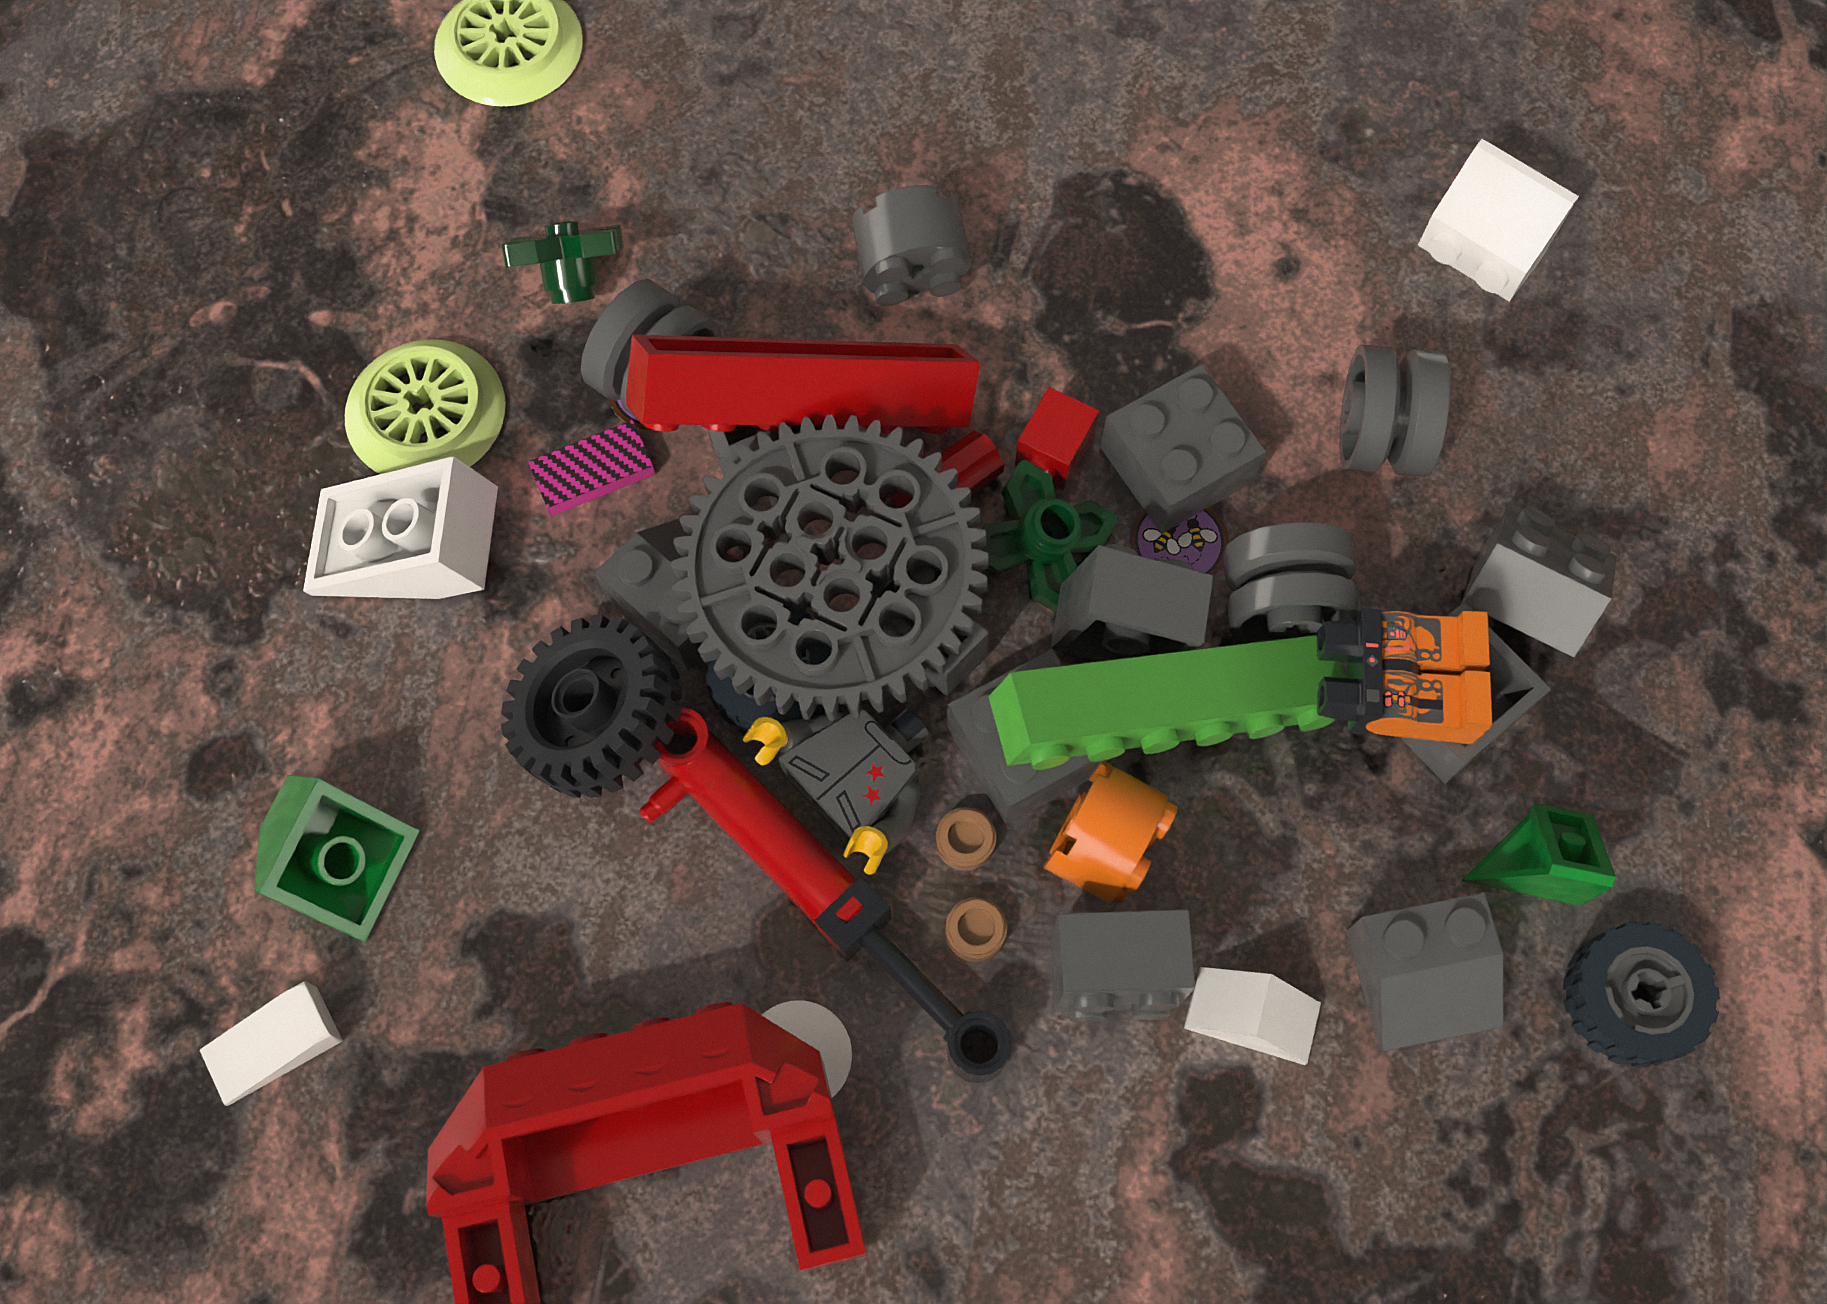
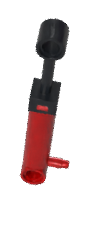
(839, 904)

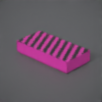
(591, 468)

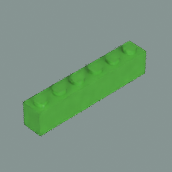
(1159, 701)

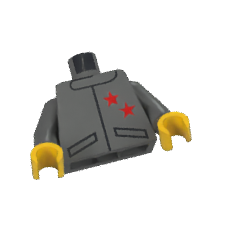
(851, 774)

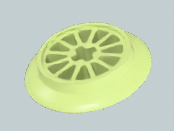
(469, 49)
(466, 441)

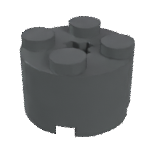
(911, 244)

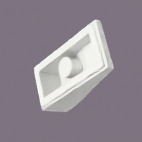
(270, 1042)

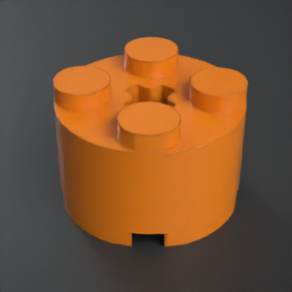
(1108, 834)

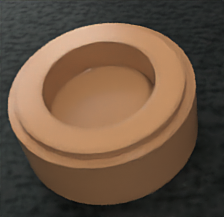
(965, 839)
(976, 929)

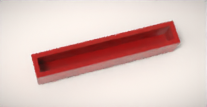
(783, 380)

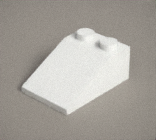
(404, 534)

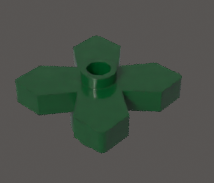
(565, 257)
(1043, 532)

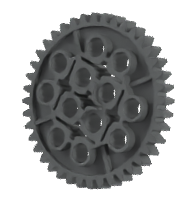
(864, 662)

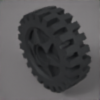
(591, 707)

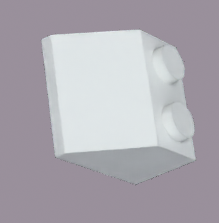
(1496, 220)

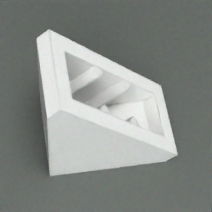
(1253, 1012)

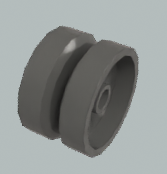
(637, 310)
(1394, 410)
(1289, 581)

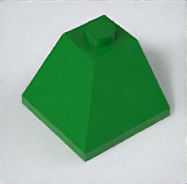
(330, 855)

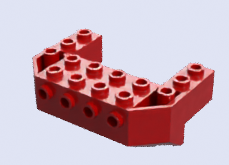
(629, 1110)

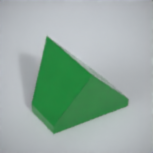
(1550, 857)

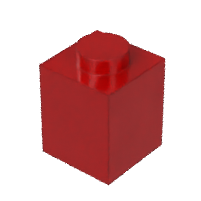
(1057, 435)

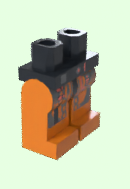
(1409, 675)

